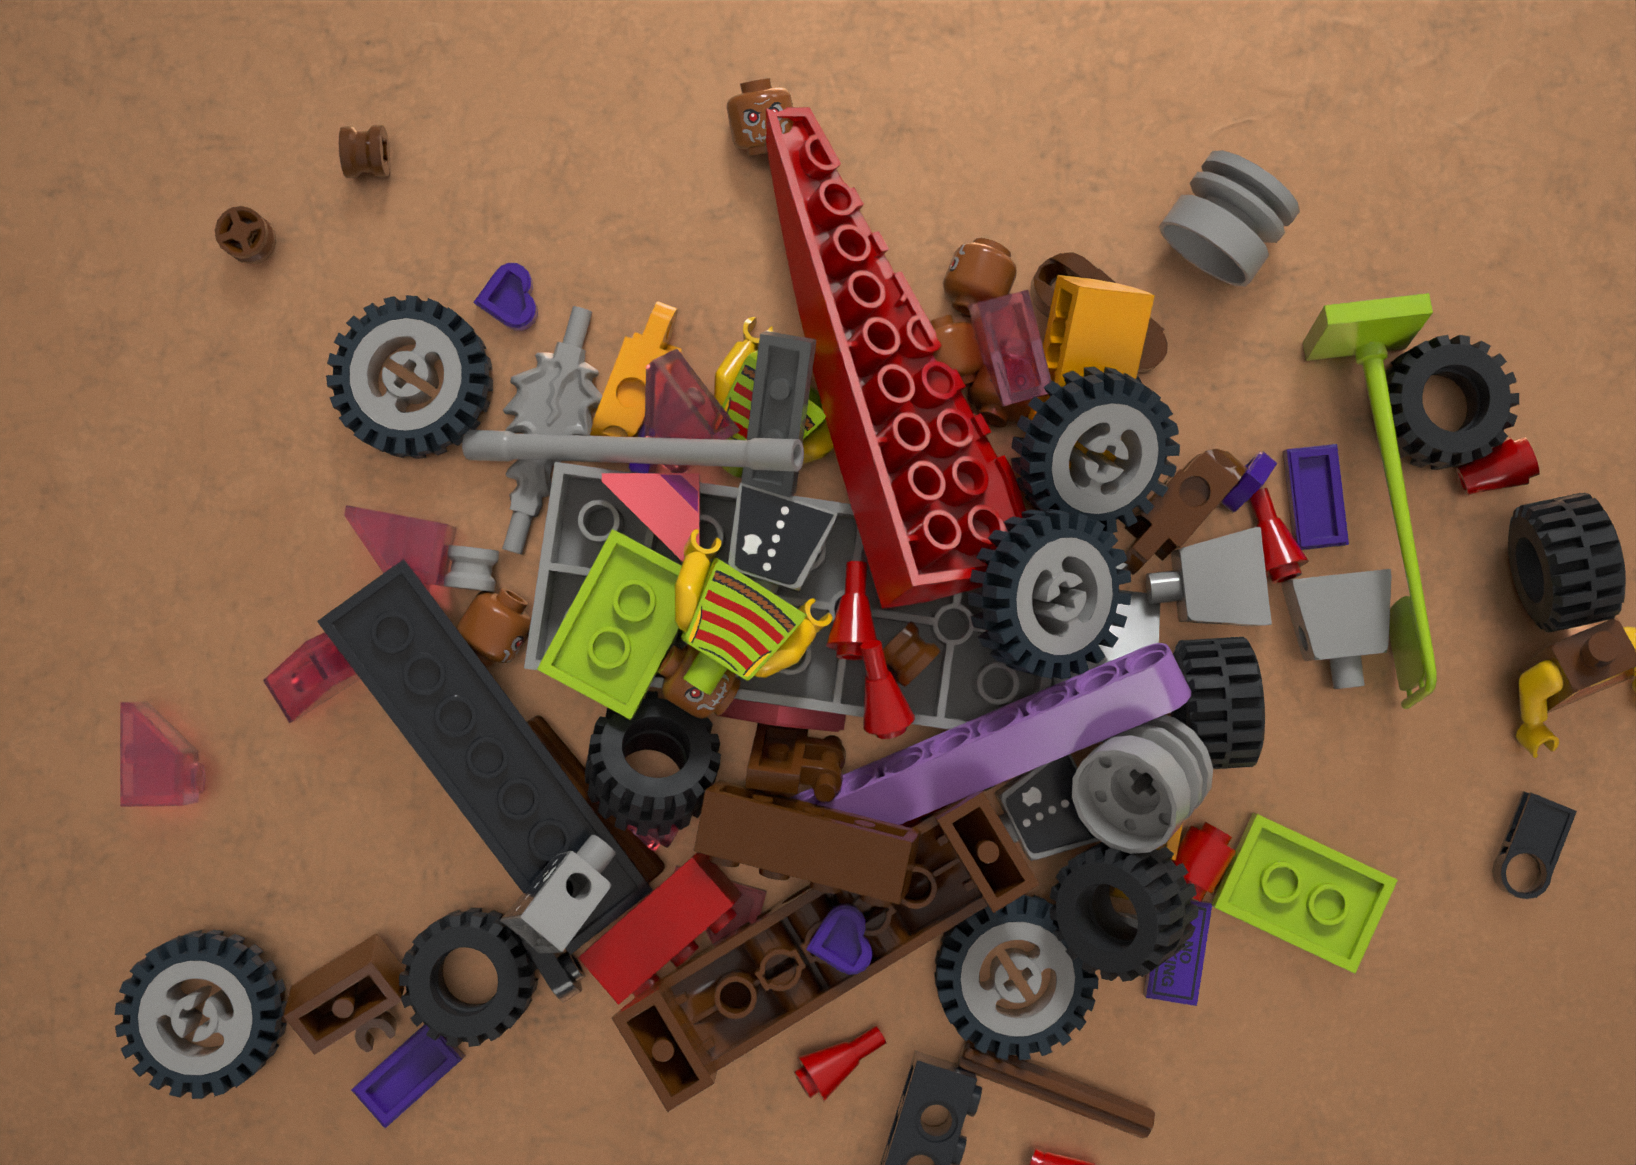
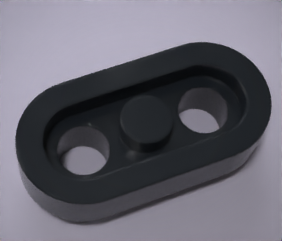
(559, 970)

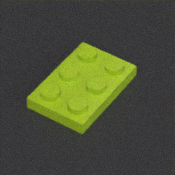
(617, 626)
(1304, 892)

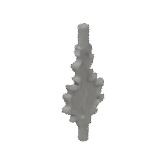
(549, 401)

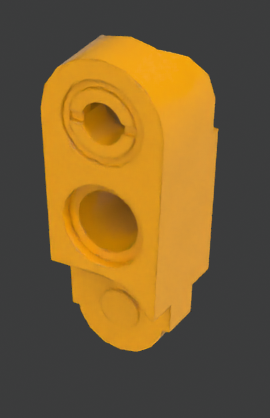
(623, 400)

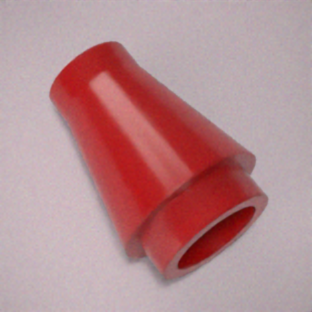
(1505, 467)

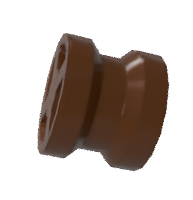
(364, 151)
(237, 226)
(909, 654)

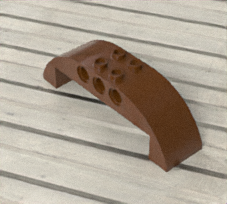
(767, 980)

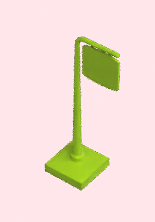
(1369, 332)

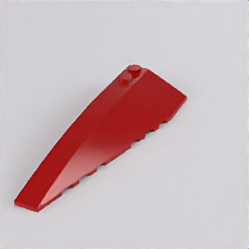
(897, 418)

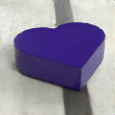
(509, 298)
(1253, 479)
(842, 940)

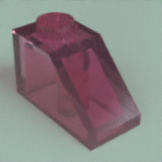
(1011, 346)
(682, 405)
(401, 537)
(310, 677)
(156, 760)

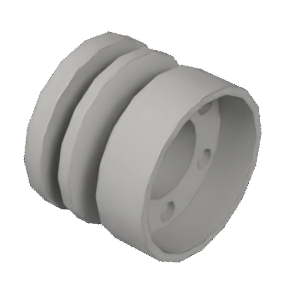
(1229, 218)
(1142, 784)

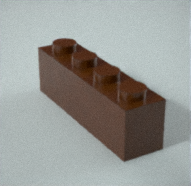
(807, 843)

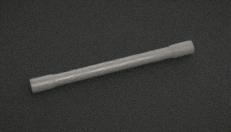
(756, 454)

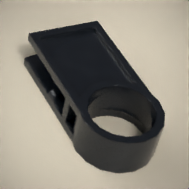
(1537, 830)

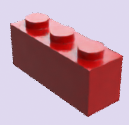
(662, 928)

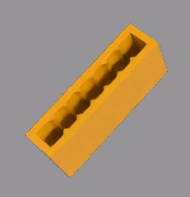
(1094, 327)

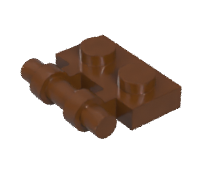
(788, 757)

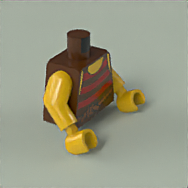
(1570, 673)

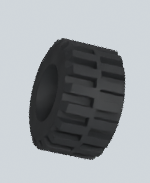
(1485, 393)
(1566, 562)
(1224, 700)
(644, 799)
(1097, 931)
(436, 1004)

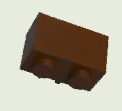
(347, 997)

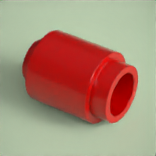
(1205, 857)

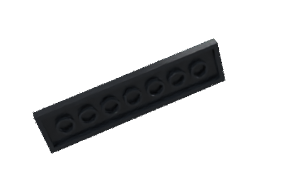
(473, 737)

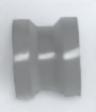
(471, 568)

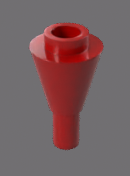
(1280, 550)
(853, 619)
(884, 704)
(827, 1068)

